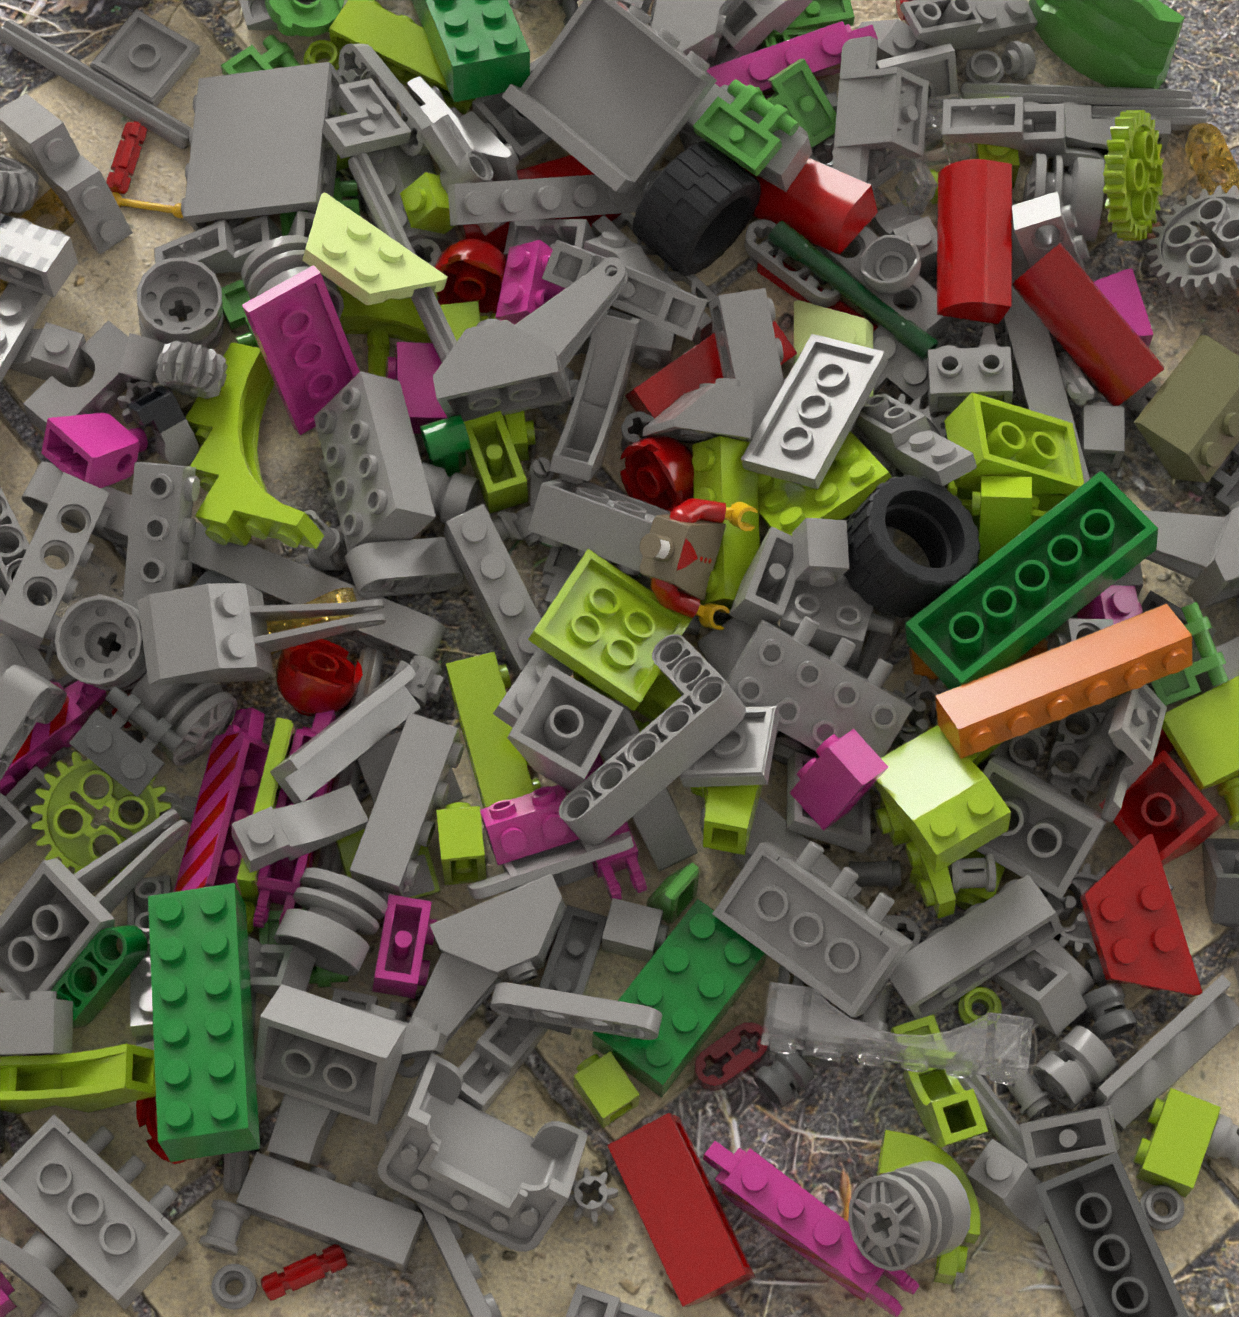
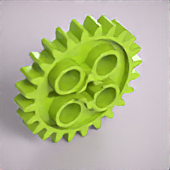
(1133, 175)
(78, 846)

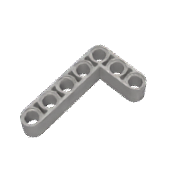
(660, 750)

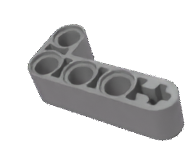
(23, 702)

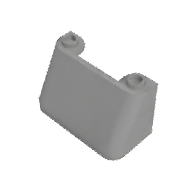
(477, 1164)

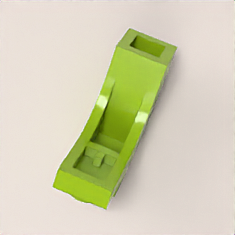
(940, 1100)
(905, 1149)

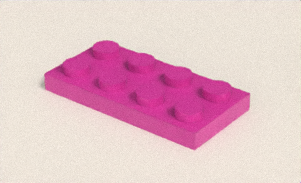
(302, 345)

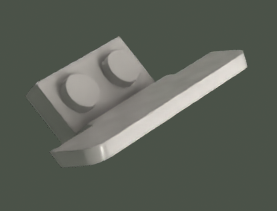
(876, 109)
(1136, 735)
(565, 862)

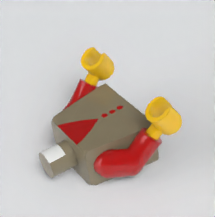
(683, 553)

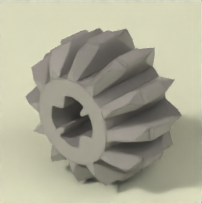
(191, 369)

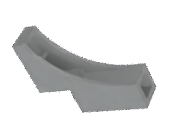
(76, 181)
(597, 397)
(304, 1126)

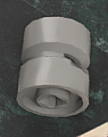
(451, 494)
(1071, 1070)

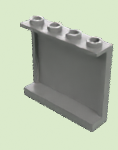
(613, 91)
(261, 143)

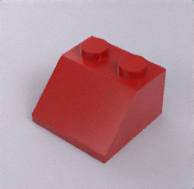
(1169, 807)

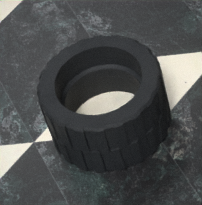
(696, 208)
(929, 517)

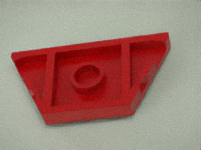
(1139, 925)

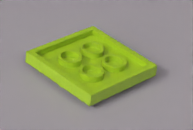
(844, 488)
(607, 629)

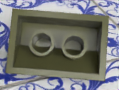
(1195, 413)

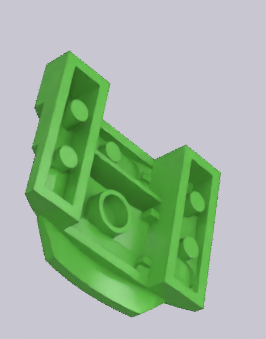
(1111, 39)

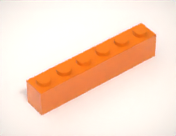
(1064, 680)

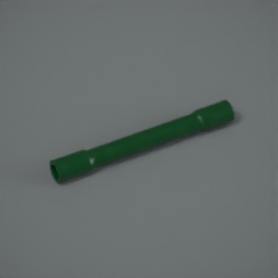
(801, 250)

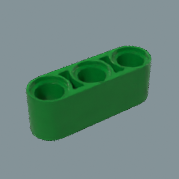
(110, 969)

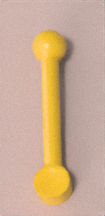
(175, 210)

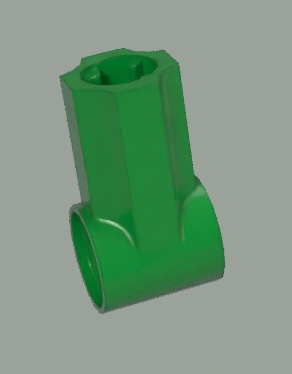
(446, 443)

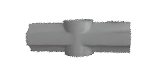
(457, 159)

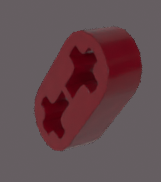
(724, 1048)

